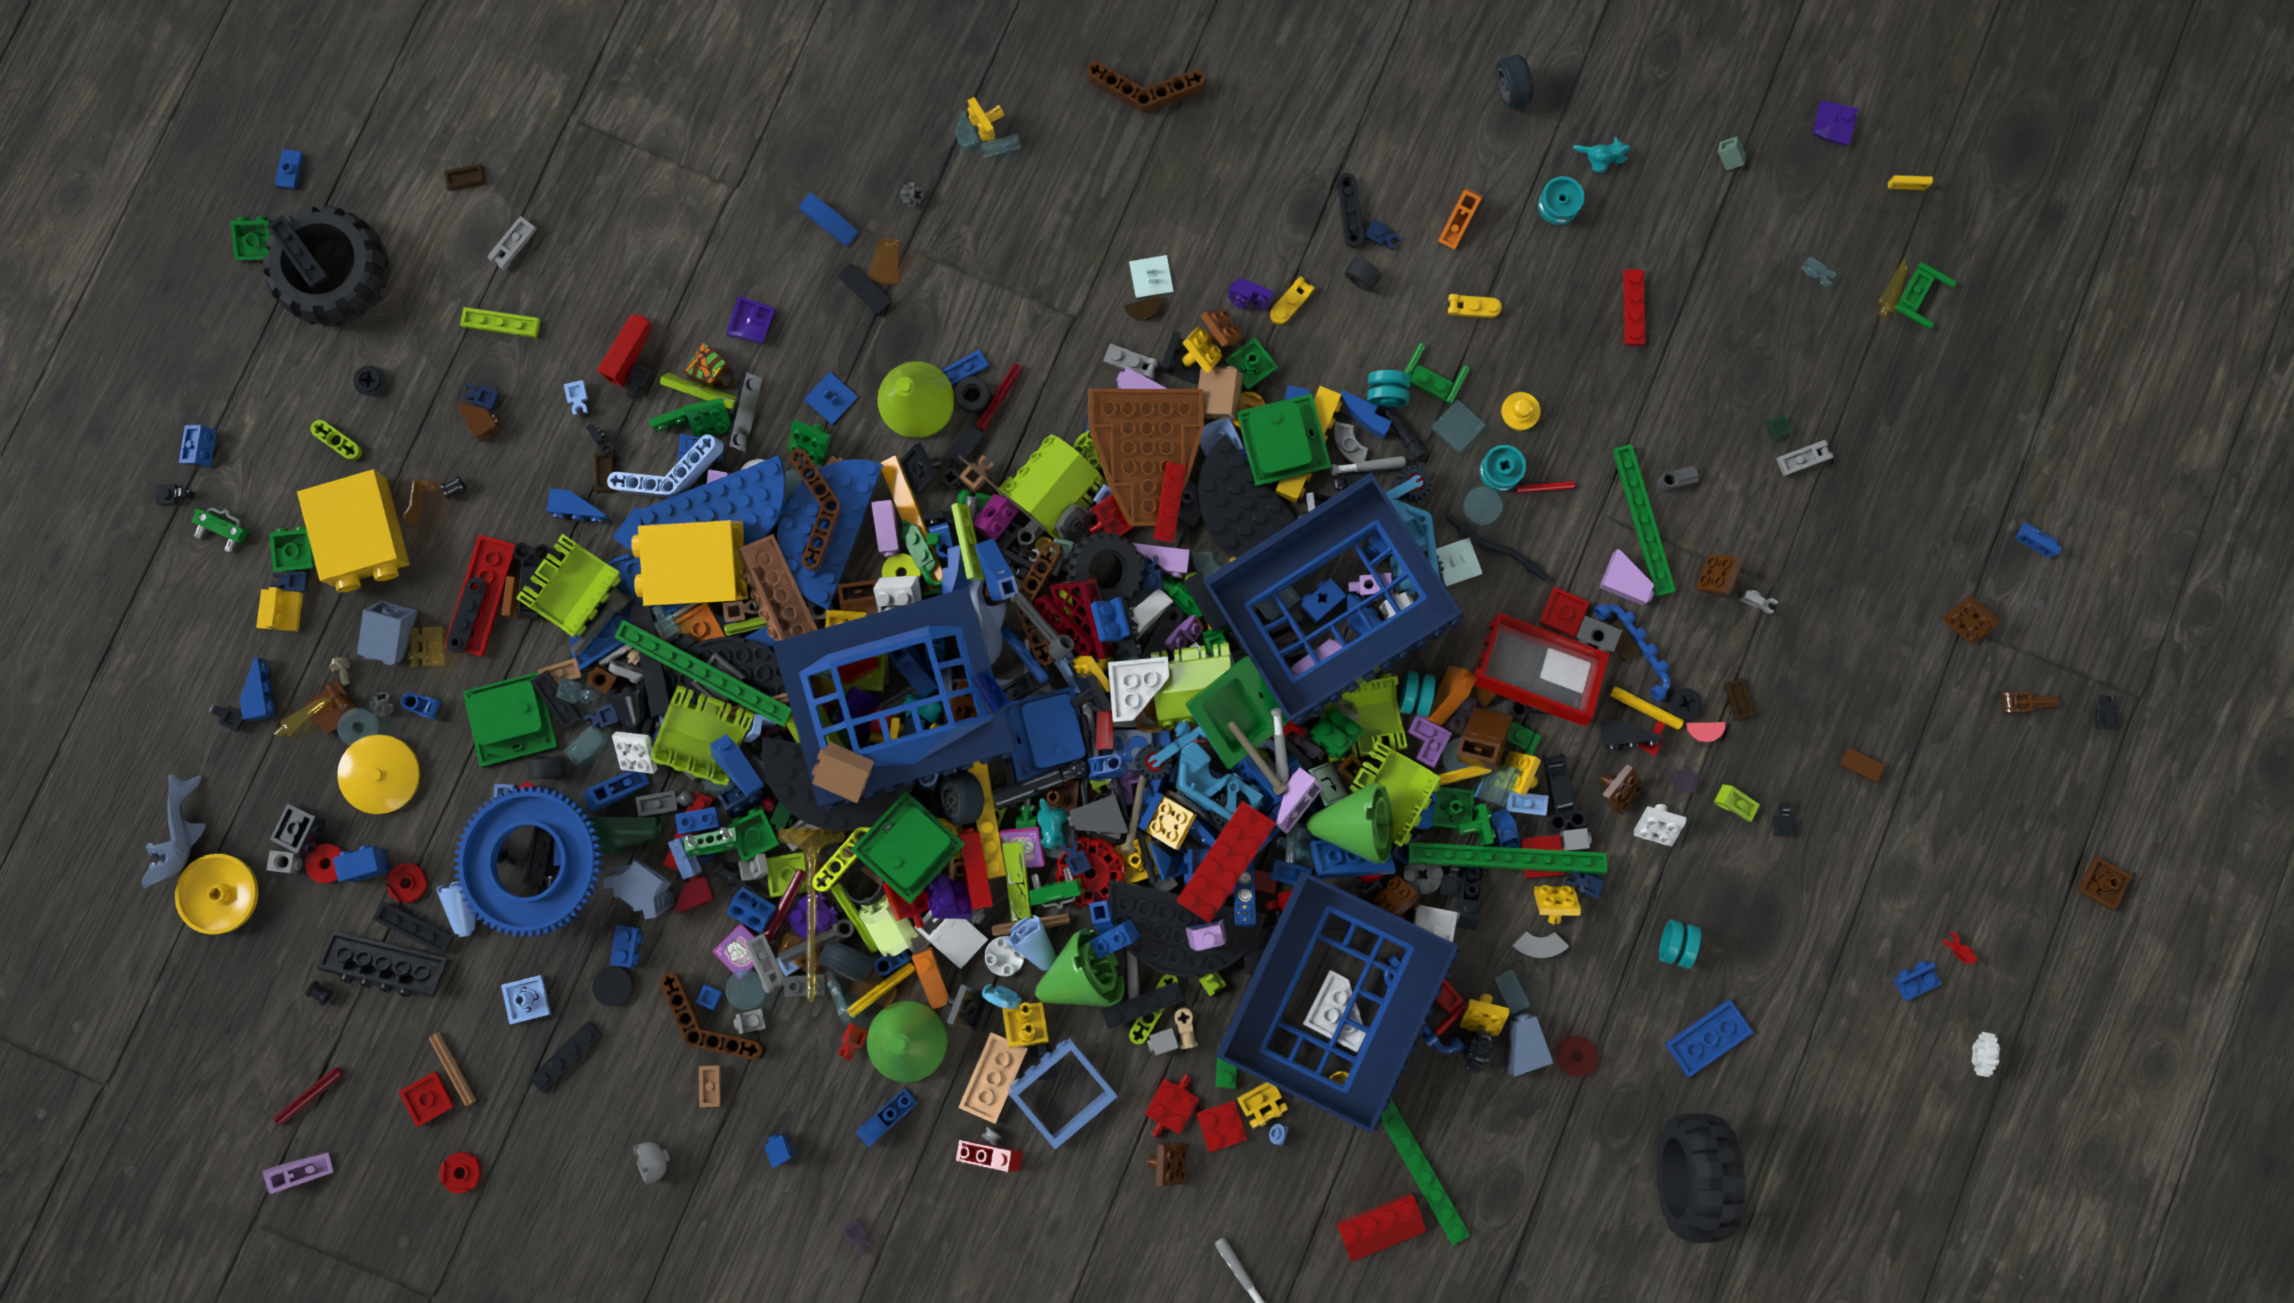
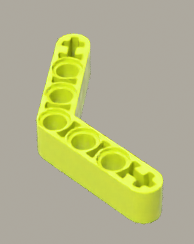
(839, 857)

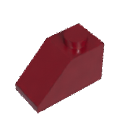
(695, 894)

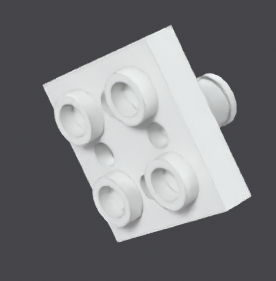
(638, 749)
(1659, 825)

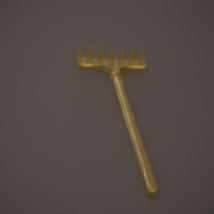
(811, 843)

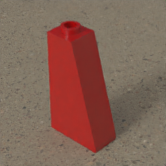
(625, 350)
(974, 869)

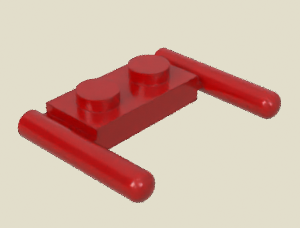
(1452, 1004)

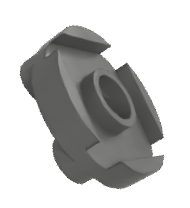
(1073, 514)
(1423, 886)

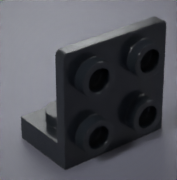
(1173, 364)

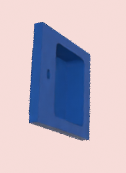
(1046, 732)

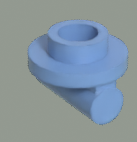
(1278, 1134)

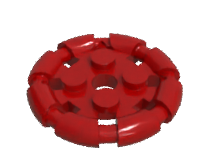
(1100, 865)

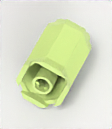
(887, 933)

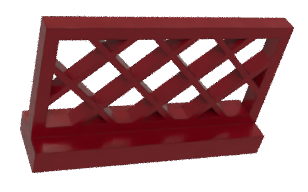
(1089, 594)

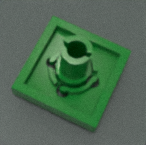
(1255, 360)
(708, 414)
(810, 439)
(1464, 799)
(1480, 825)

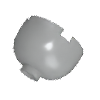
(651, 1161)

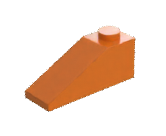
(1460, 218)
(1451, 693)
(931, 977)

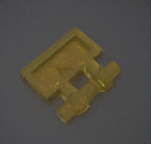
(433, 647)

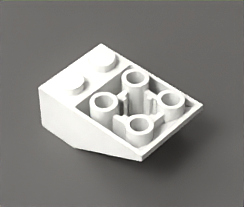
(896, 592)
(953, 937)

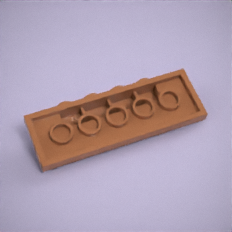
(775, 589)

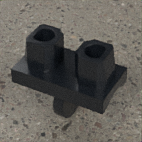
(1019, 559)

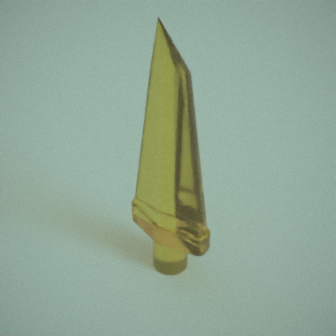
(1891, 294)
(297, 719)

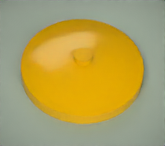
(379, 774)
(216, 894)

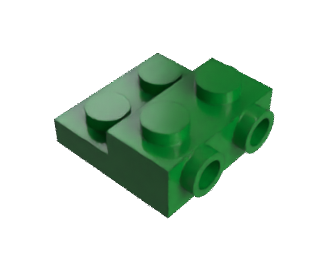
(250, 237)
(291, 550)
(1336, 734)
(756, 834)

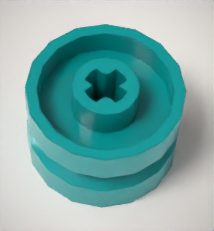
(1560, 200)
(1388, 388)
(1508, 458)
(1417, 693)
(1680, 944)

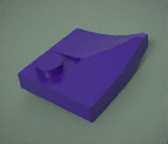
(1835, 122)
(750, 320)
(859, 704)

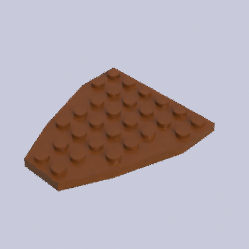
(1137, 436)

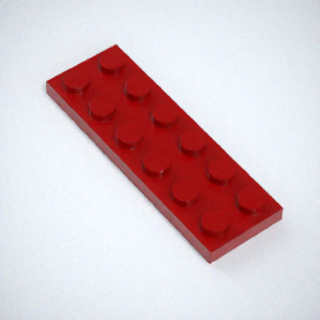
(491, 563)
(1226, 861)

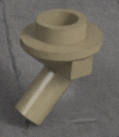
(341, 665)

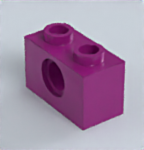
(995, 517)

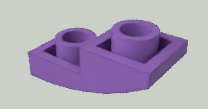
(1185, 632)

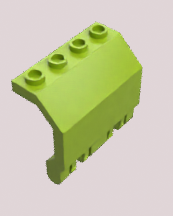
(1052, 482)
(571, 589)
(1187, 680)
(1377, 714)
(690, 730)
(1407, 786)

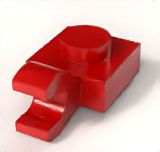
(1653, 750)
(1280, 903)
(1963, 952)
(853, 1038)

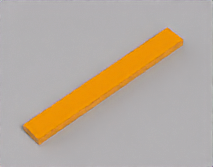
(907, 504)

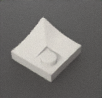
(1436, 920)

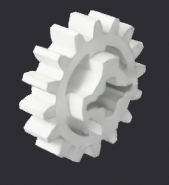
(1985, 1054)

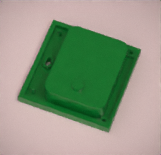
(1280, 440)
(1235, 699)
(509, 716)
(910, 849)

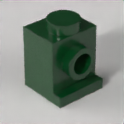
(782, 817)

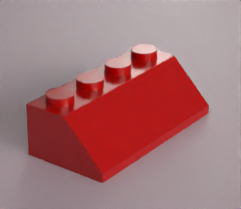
(1381, 1227)

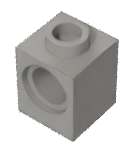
(1575, 839)
(276, 859)
(1162, 1041)

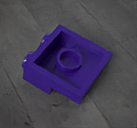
(1245, 292)
(948, 899)
(824, 916)

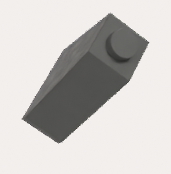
(1098, 817)

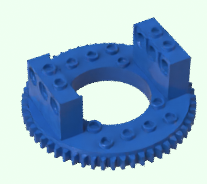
(479, 861)

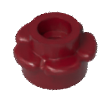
(769, 805)

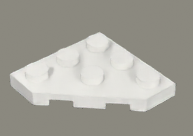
(1135, 684)
(1329, 1009)

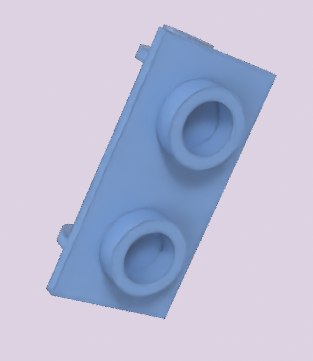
(1067, 670)
(687, 865)

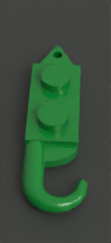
(920, 552)

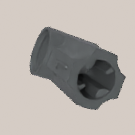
(1678, 478)
(1032, 530)

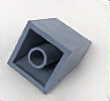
(385, 632)
(1526, 1046)

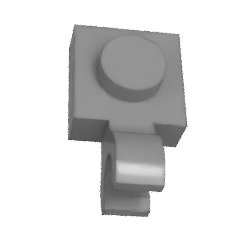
(1755, 600)

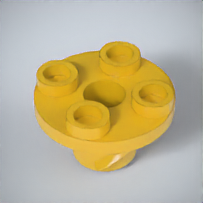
(1520, 411)

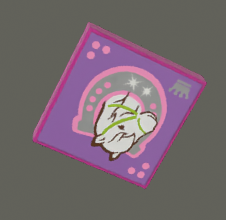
(1032, 847)
(733, 951)

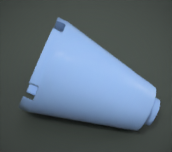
(458, 914)
(1032, 942)

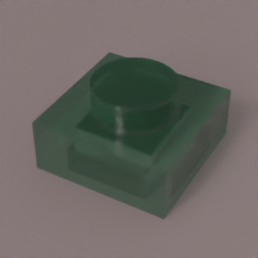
(1778, 427)

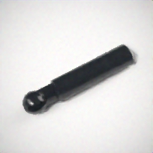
(1038, 784)

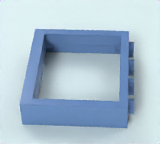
(1081, 1118)

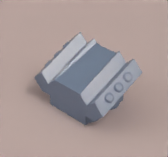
(640, 888)

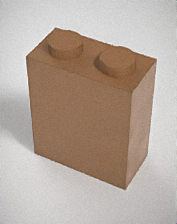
(1221, 392)
(842, 772)

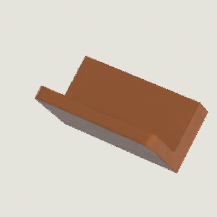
(510, 603)

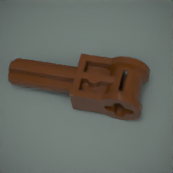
(2024, 702)

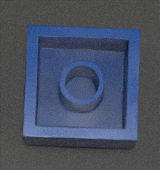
(361, 864)

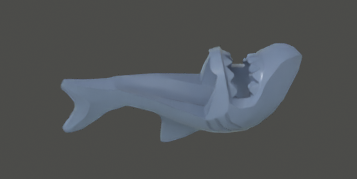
(989, 619)
(182, 835)

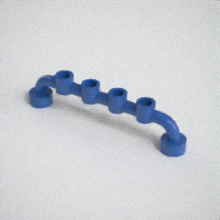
(1648, 651)
(1430, 1038)

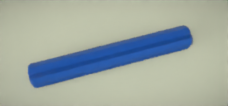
(1024, 654)

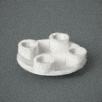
(1002, 958)

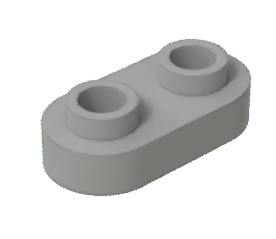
(622, 669)

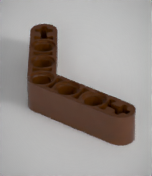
(1150, 93)
(823, 515)
(1032, 595)
(695, 1024)

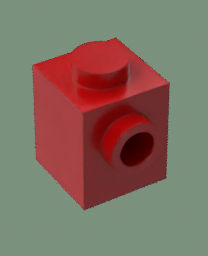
(874, 725)

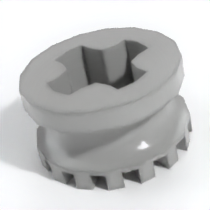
(991, 1135)

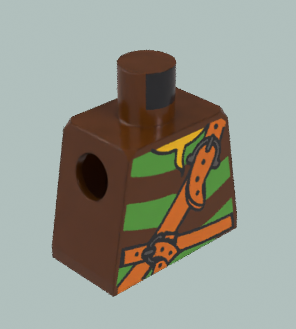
(708, 368)

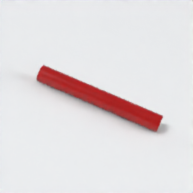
(1545, 487)

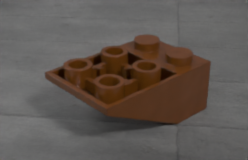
(858, 597)
(1484, 739)

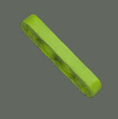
(1156, 1016)

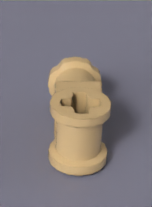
(1185, 1029)

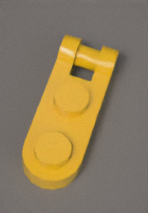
(1290, 301)
(1474, 306)

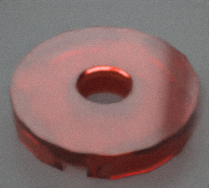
(1588, 1059)

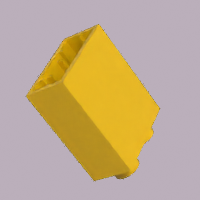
(353, 530)
(690, 562)

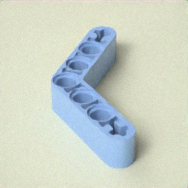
(710, 445)

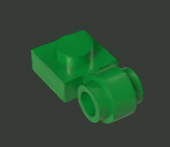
(983, 499)

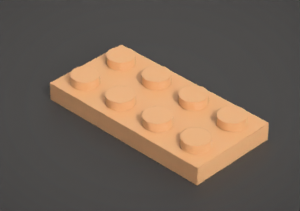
(992, 1078)

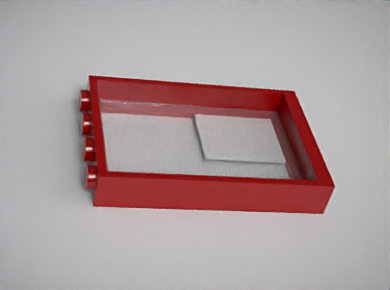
(1541, 669)

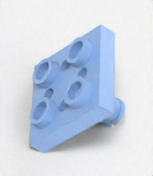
(518, 1001)

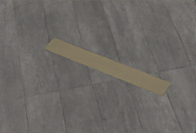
(1002, 493)

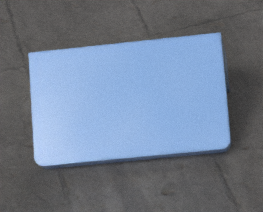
(758, 722)

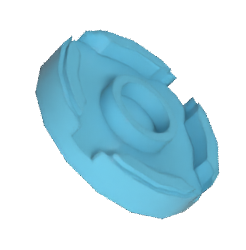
(1001, 996)

